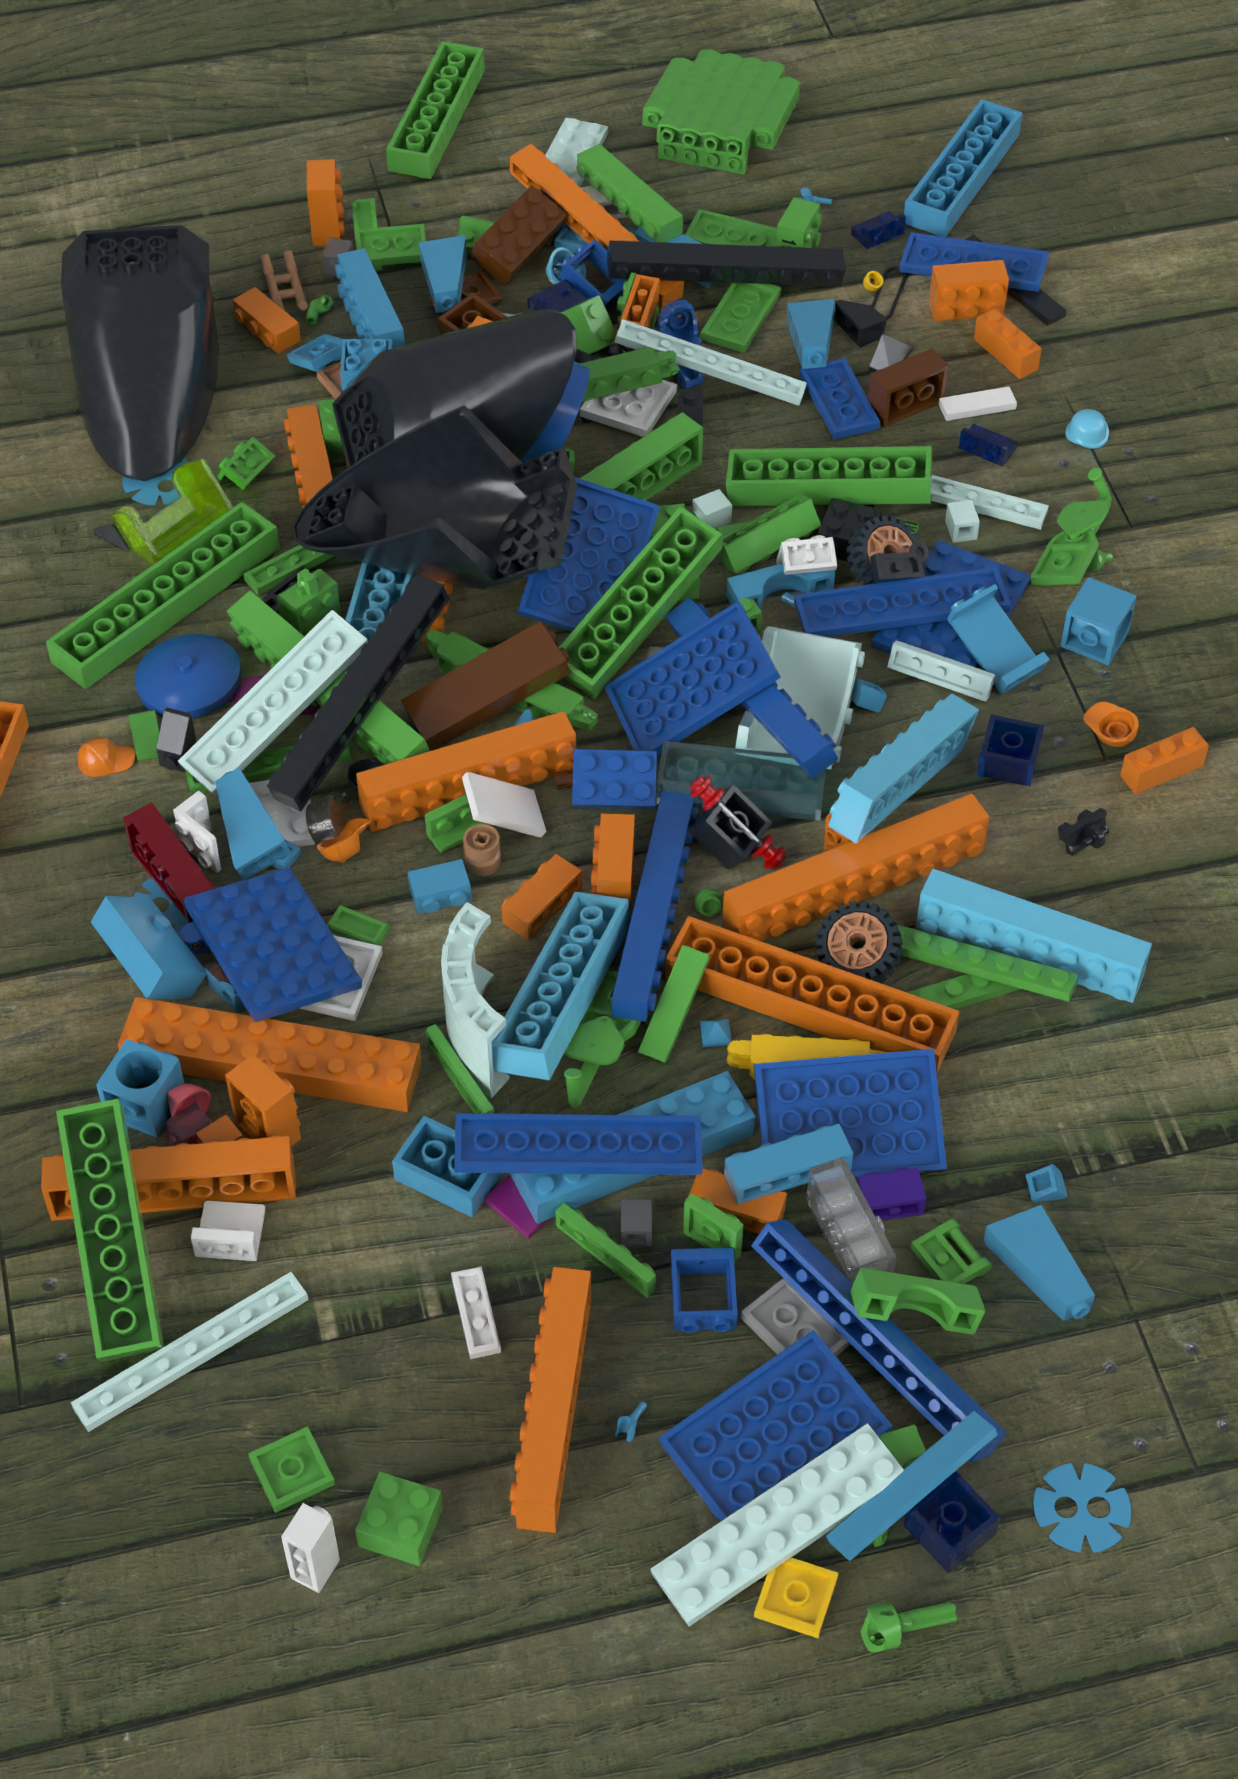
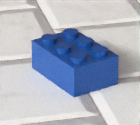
(614, 779)

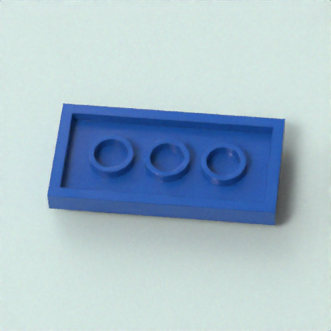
(840, 399)

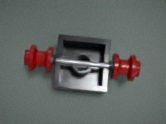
(732, 826)

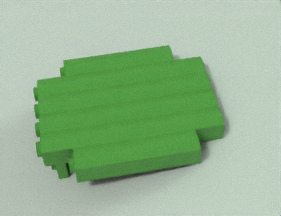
(719, 109)

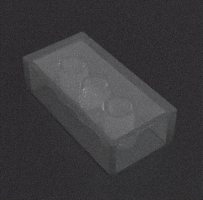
(848, 1220)

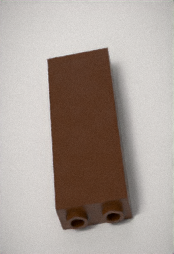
(487, 685)

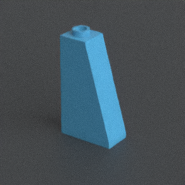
(444, 270)
(811, 330)
(249, 829)
(1041, 1261)

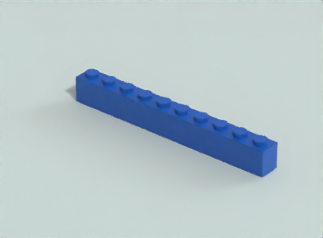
(771, 706)
(654, 908)
(877, 1340)

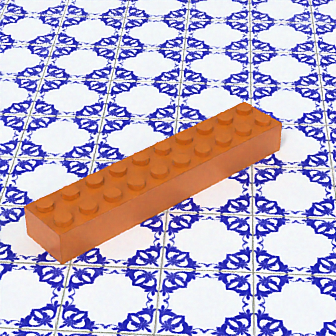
(856, 870)
(814, 993)
(310, 1057)

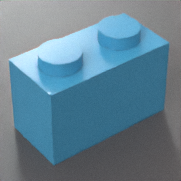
(439, 886)

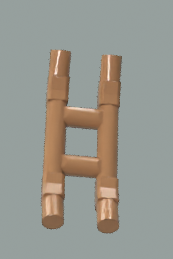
(291, 277)

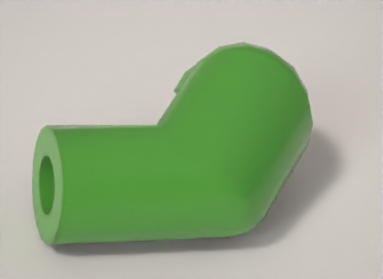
(318, 307)

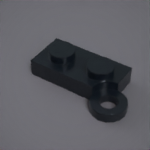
(899, 565)

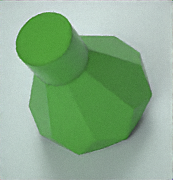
(1099, 559)

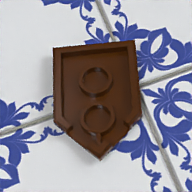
(480, 285)

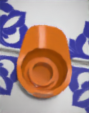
(1112, 724)
(103, 757)
(347, 843)

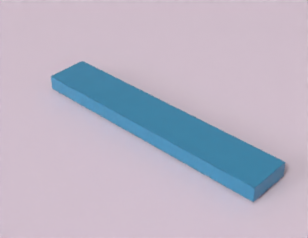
(911, 1485)

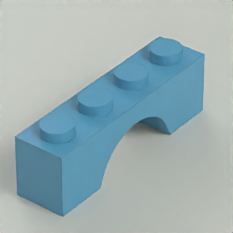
(762, 582)

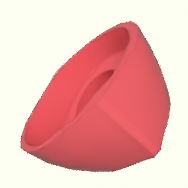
(185, 1096)

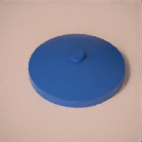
(188, 675)

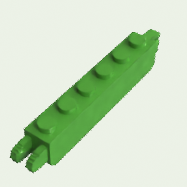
(628, 372)
(457, 650)

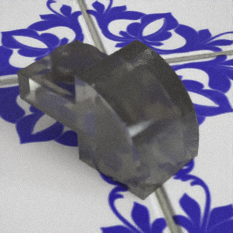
(325, 817)

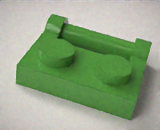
(943, 1260)

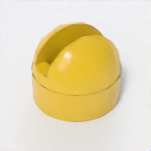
(877, 281)

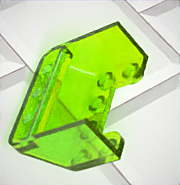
(197, 507)

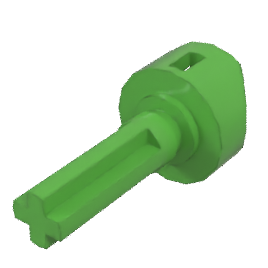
(886, 1622)

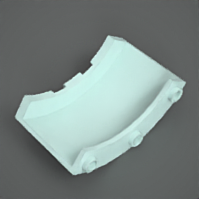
(817, 676)
(469, 1018)

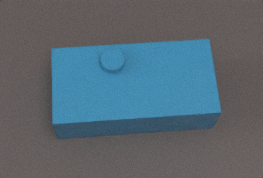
(148, 947)

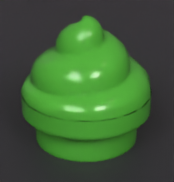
(708, 902)

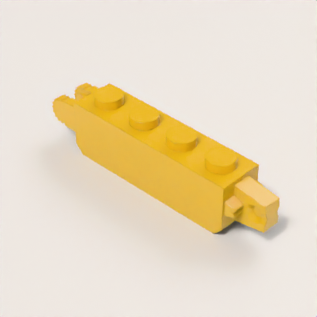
(770, 1048)

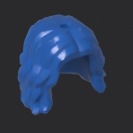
(683, 327)

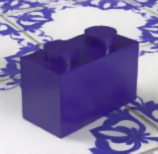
(894, 1193)

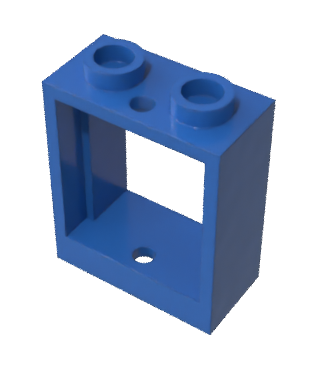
(597, 256)
(703, 1262)

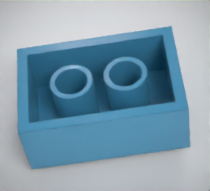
(428, 1167)

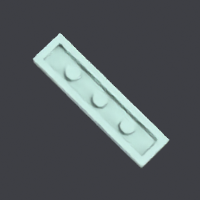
(941, 670)

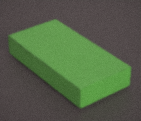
(145, 734)
(357, 926)

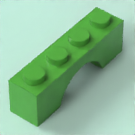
(951, 1304)

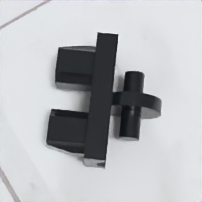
(1087, 831)

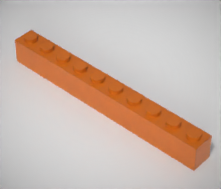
(584, 214)

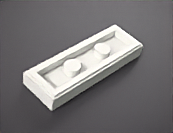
(977, 403)
(476, 1312)

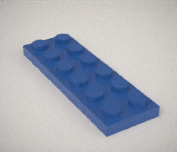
(1023, 265)

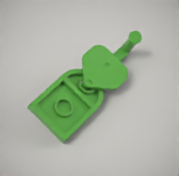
(1073, 549)
(596, 1040)

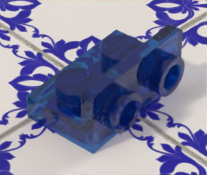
(879, 229)
(987, 444)

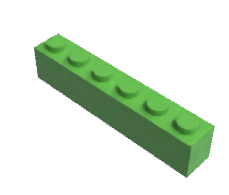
(629, 194)

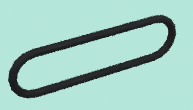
(898, 293)

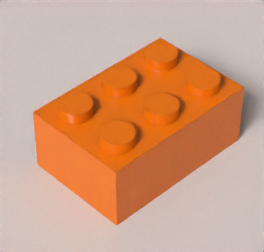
(323, 201)
(967, 289)
(614, 856)
(262, 1101)

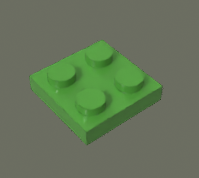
(712, 1226)
(291, 1469)

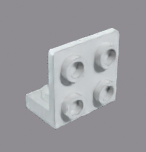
(807, 555)
(194, 831)
(229, 1231)

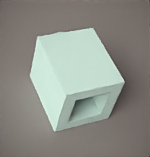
(713, 509)
(962, 521)

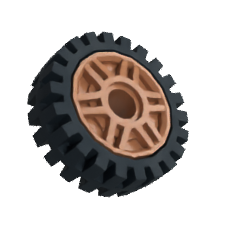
(878, 537)
(857, 924)

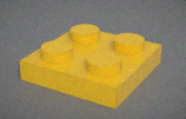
(797, 1596)

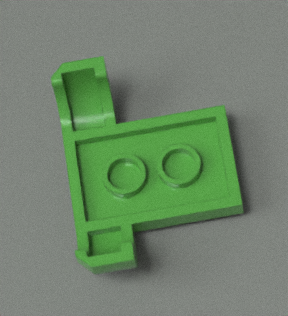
(385, 244)

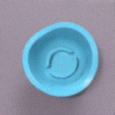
(554, 265)
(1088, 429)

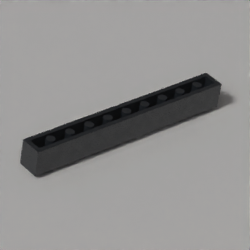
(726, 263)
(358, 692)

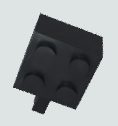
(842, 520)

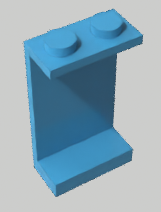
(995, 640)

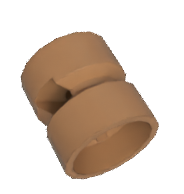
(482, 850)

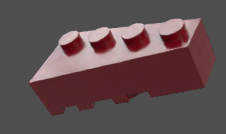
(164, 857)

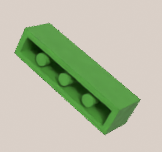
(764, 534)

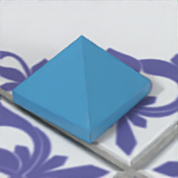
(715, 1032)

